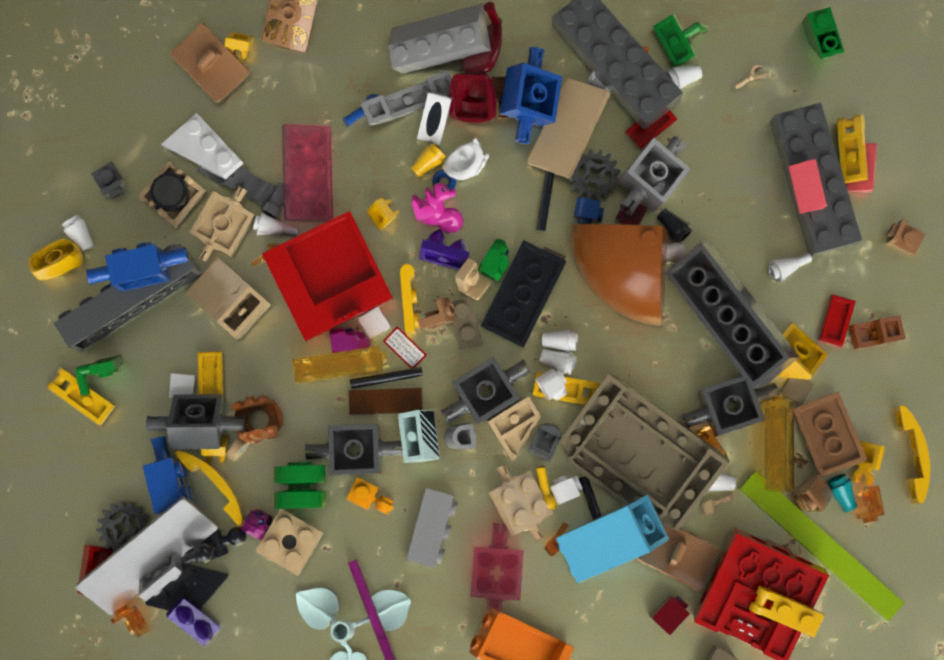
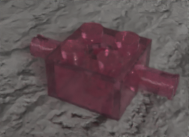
(510, 561)

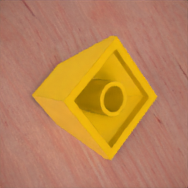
(809, 354)

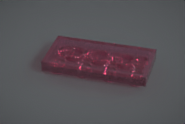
(307, 173)

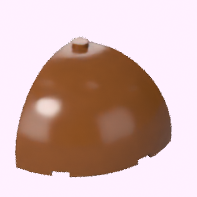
(624, 267)

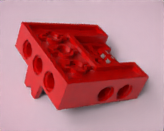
(327, 276)
(733, 586)

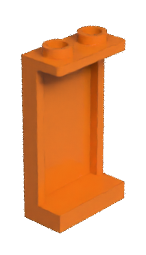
(511, 639)

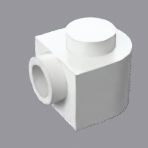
(552, 384)
(565, 489)

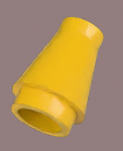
(428, 159)

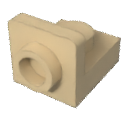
(470, 281)

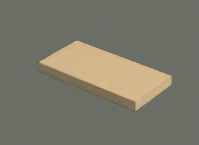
(564, 141)

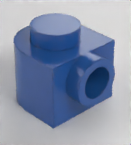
(588, 211)

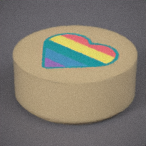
(237, 449)

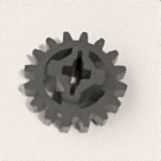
(599, 185)
(126, 518)

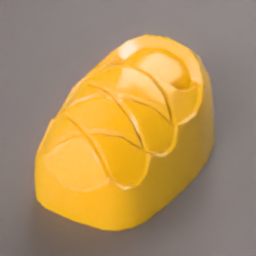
(55, 259)

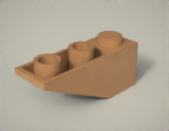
(813, 494)

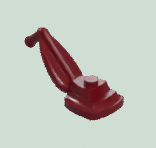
(473, 91)

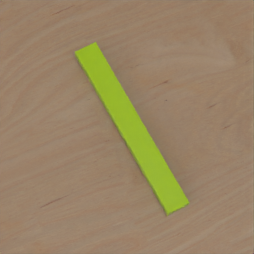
(822, 547)

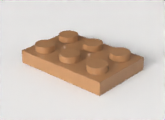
(829, 434)

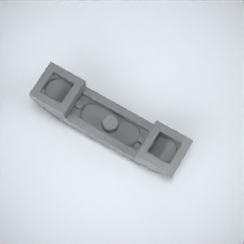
(405, 101)

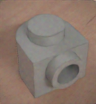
(461, 436)

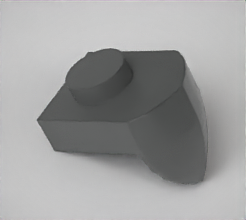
(545, 441)

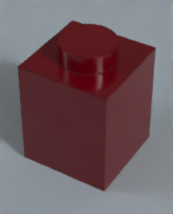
(670, 614)

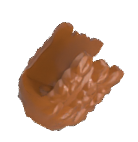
(253, 404)

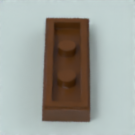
(384, 401)

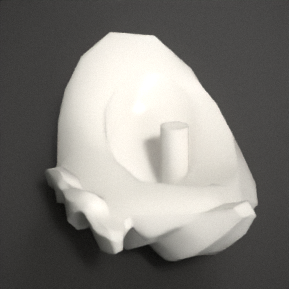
(465, 161)

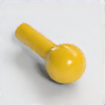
(545, 488)

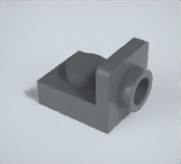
(109, 181)

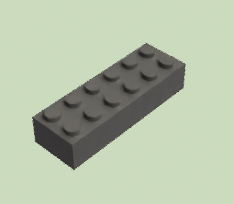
(617, 60)
(803, 137)
(113, 308)
(731, 315)

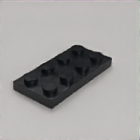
(523, 294)

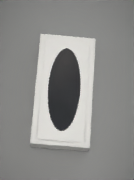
(434, 118)

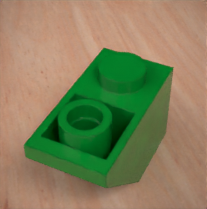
(823, 33)

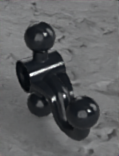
(214, 546)

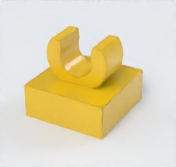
(239, 41)
(381, 213)
(217, 452)

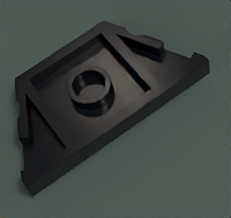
(194, 583)

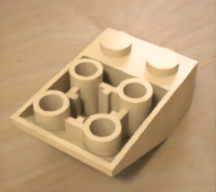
(228, 299)

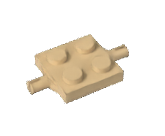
(222, 223)
(520, 503)

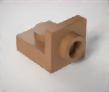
(905, 237)
(439, 317)

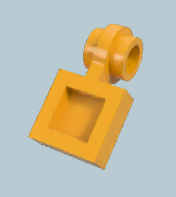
(364, 494)

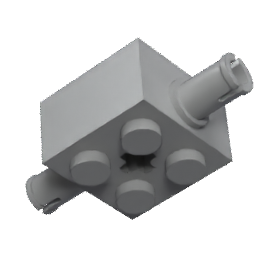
(653, 175)

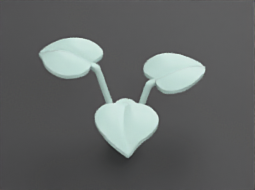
(320, 605)

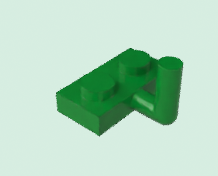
(676, 39)
(102, 367)

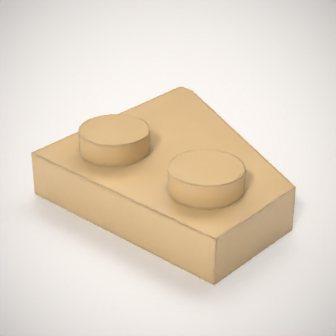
(514, 425)

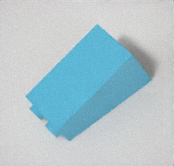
(612, 539)

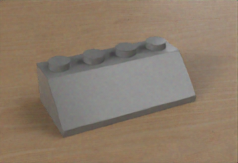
(439, 39)

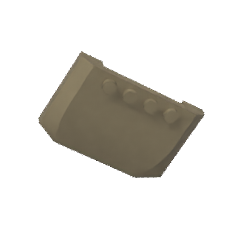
(629, 438)

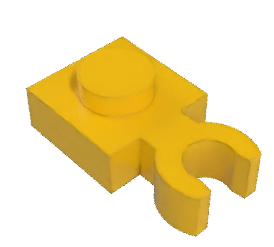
(874, 456)

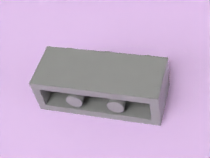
(431, 528)

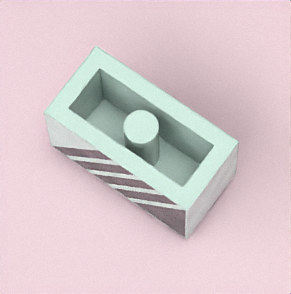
(418, 436)

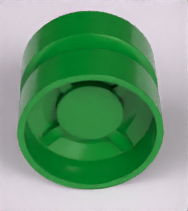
(299, 478)

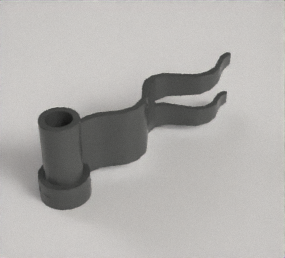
(258, 190)

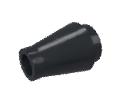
(676, 226)

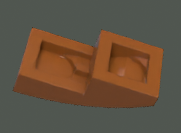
(877, 332)

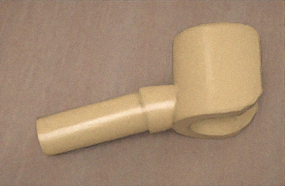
(753, 75)
(708, 506)

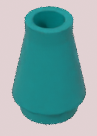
(843, 492)

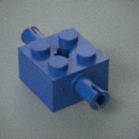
(530, 95)
(137, 266)
(166, 478)

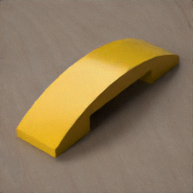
(917, 486)
(234, 507)

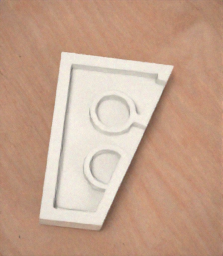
(204, 147)

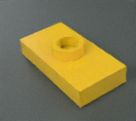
(210, 373)

